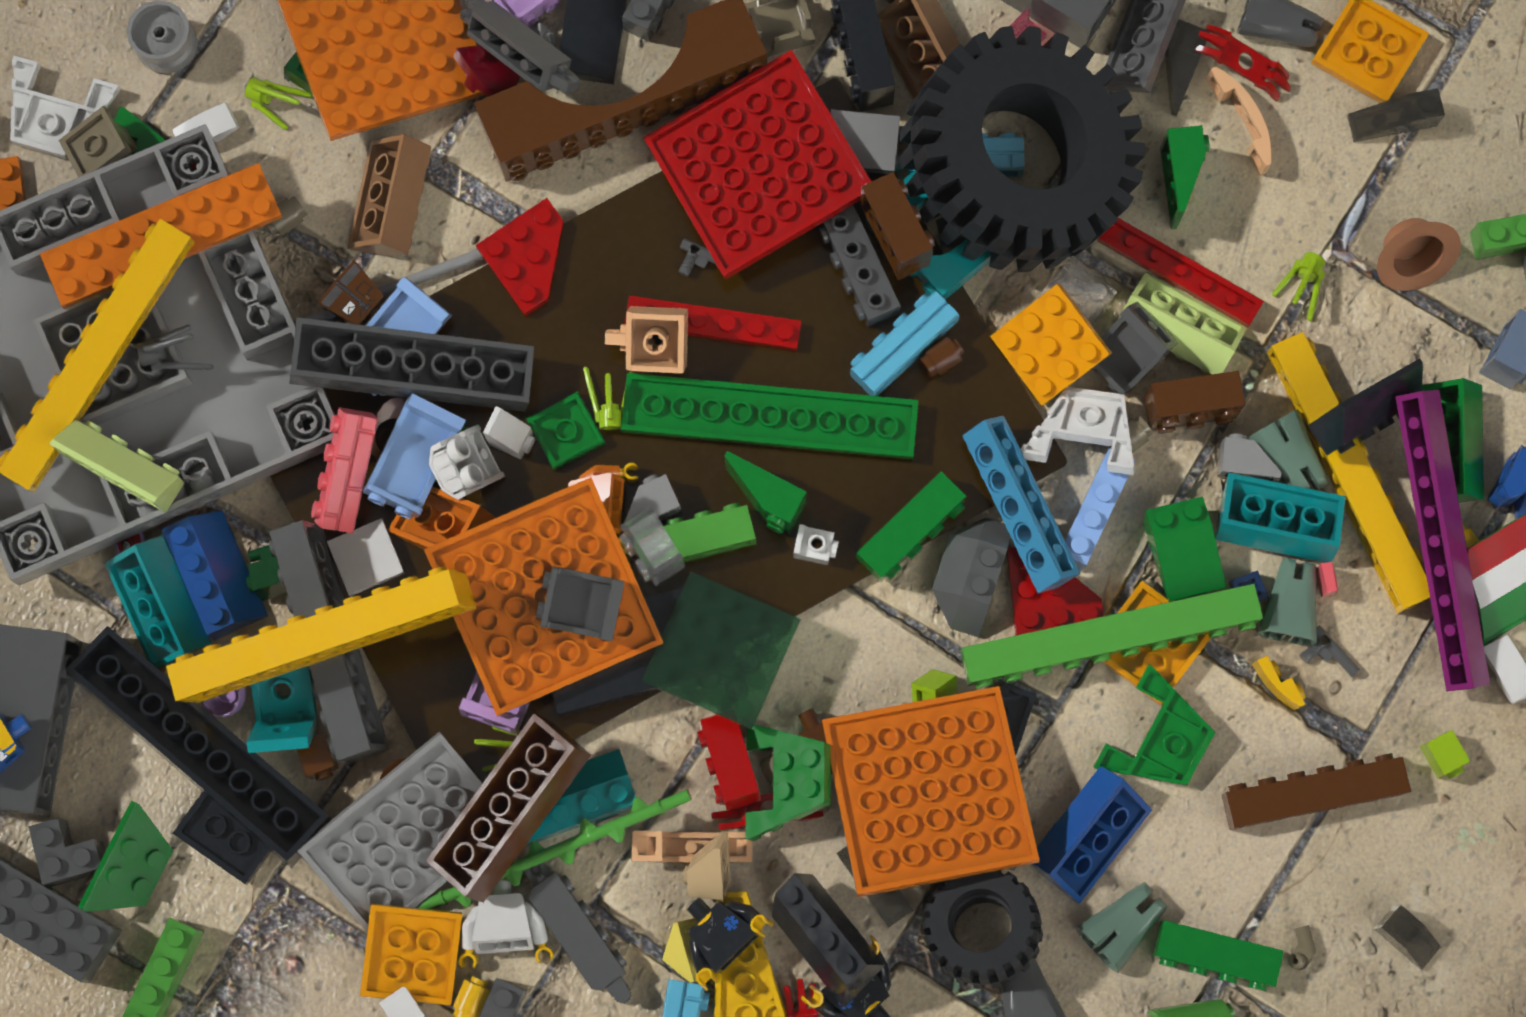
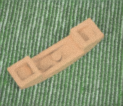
(1227, 87)
(681, 846)

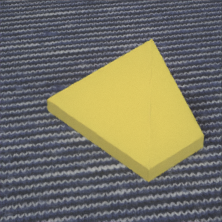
(677, 951)

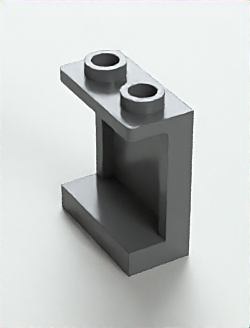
(1136, 348)
(580, 603)

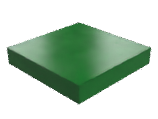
(566, 431)

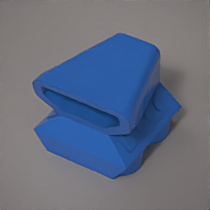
(1511, 484)

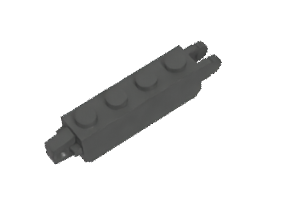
(518, 46)
(576, 933)

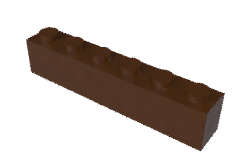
(1316, 792)

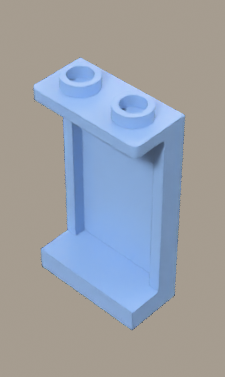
(410, 310)
(403, 469)

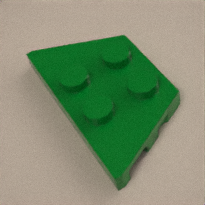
(129, 864)

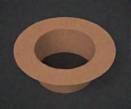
(1433, 249)

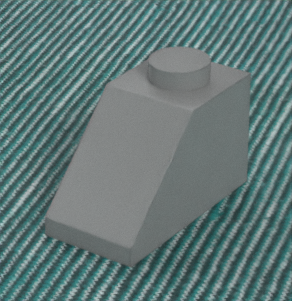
(1245, 458)
(655, 493)

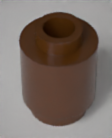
(941, 357)

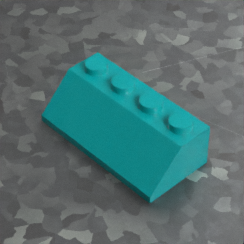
(1280, 518)
(157, 601)
(595, 793)

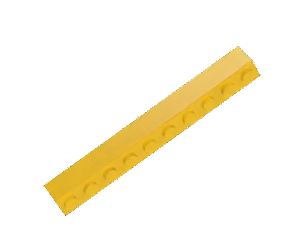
(97, 353)
(1353, 477)

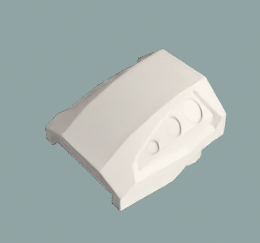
(463, 463)

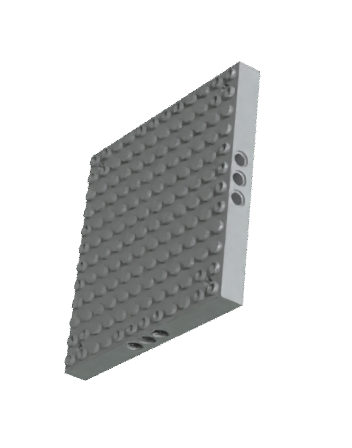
(210, 425)

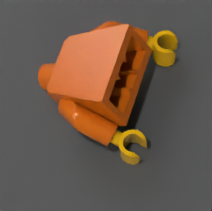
(610, 488)

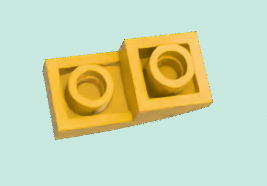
(1286, 691)

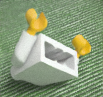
(503, 925)

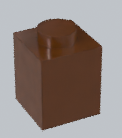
(318, 759)

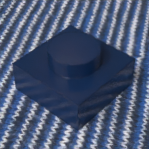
(1248, 579)

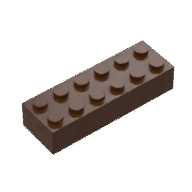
(508, 808)

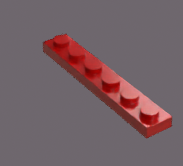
(1181, 272)
(732, 325)

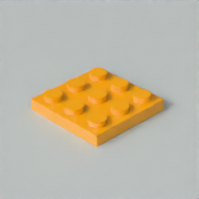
(1370, 48)
(1051, 344)
(1168, 662)
(411, 951)

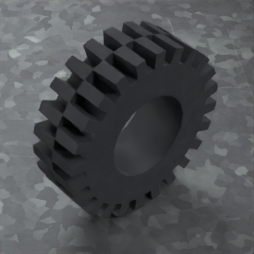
(1061, 98)

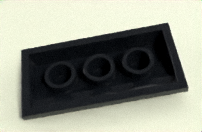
(593, 38)

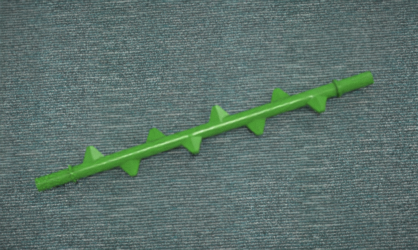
(566, 849)

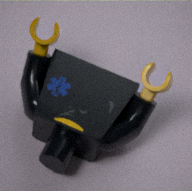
(721, 936)
(867, 1001)

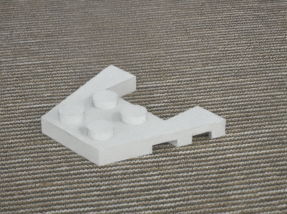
(44, 119)
(1086, 418)

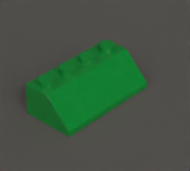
(1464, 427)

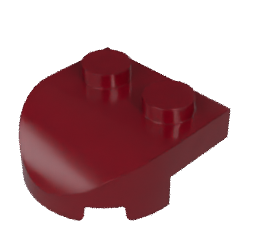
(484, 71)

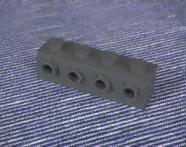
(645, 17)
(860, 267)

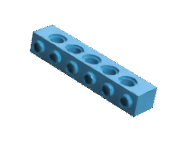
(1021, 504)

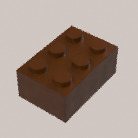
(896, 225)
(1194, 401)

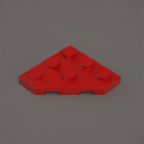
(526, 255)
(1049, 609)

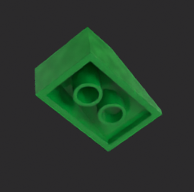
(1182, 159)
(772, 497)
(1184, 549)

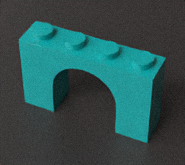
(948, 270)

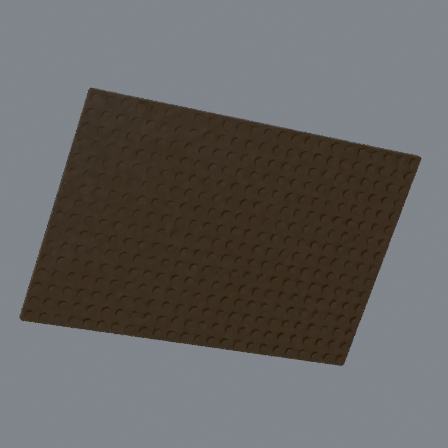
(635, 250)

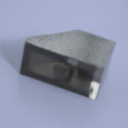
(1408, 936)

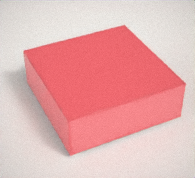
(1326, 579)

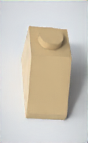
(709, 870)

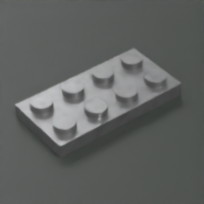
(1142, 43)

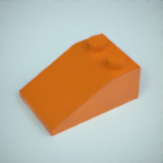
(439, 520)

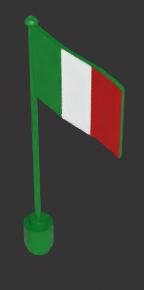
(1500, 579)

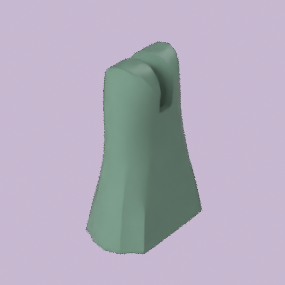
(1291, 451)
(1292, 606)
(1121, 926)

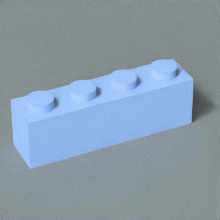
(1094, 513)

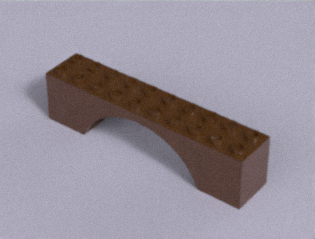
(537, 130)

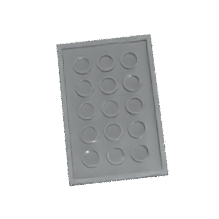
(385, 836)

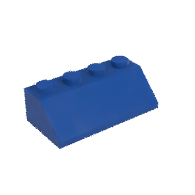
(214, 573)
(1090, 834)

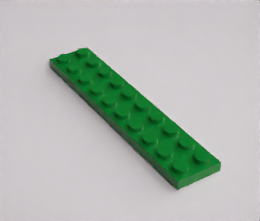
(769, 416)

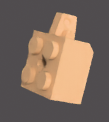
(641, 350)

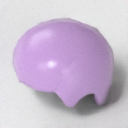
(226, 704)

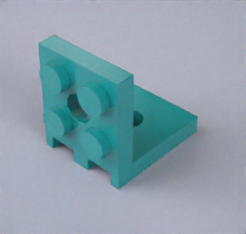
(283, 720)

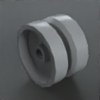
(162, 37)

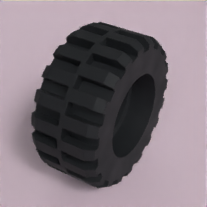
(992, 965)

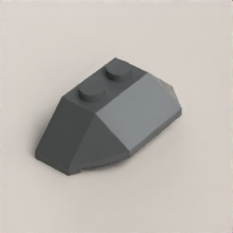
(970, 574)

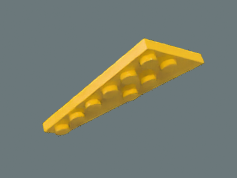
(748, 983)

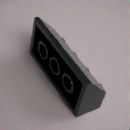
(1366, 410)
(825, 937)

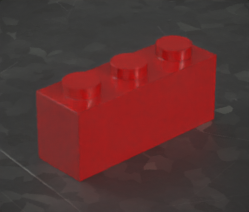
(729, 762)

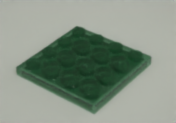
(721, 650)

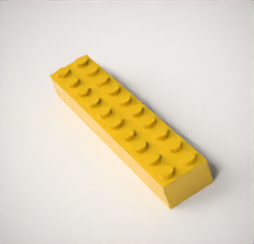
(321, 635)

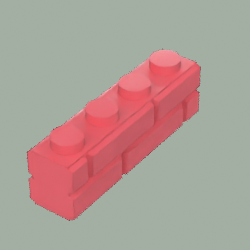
(345, 470)

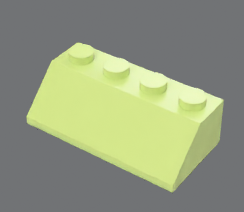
(1201, 332)
(118, 464)

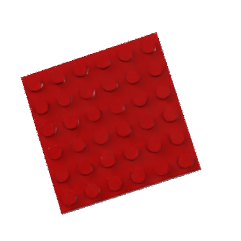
(758, 164)

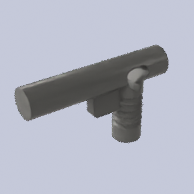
(699, 258)
(1328, 651)

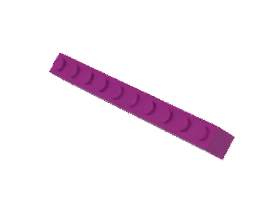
(1442, 540)

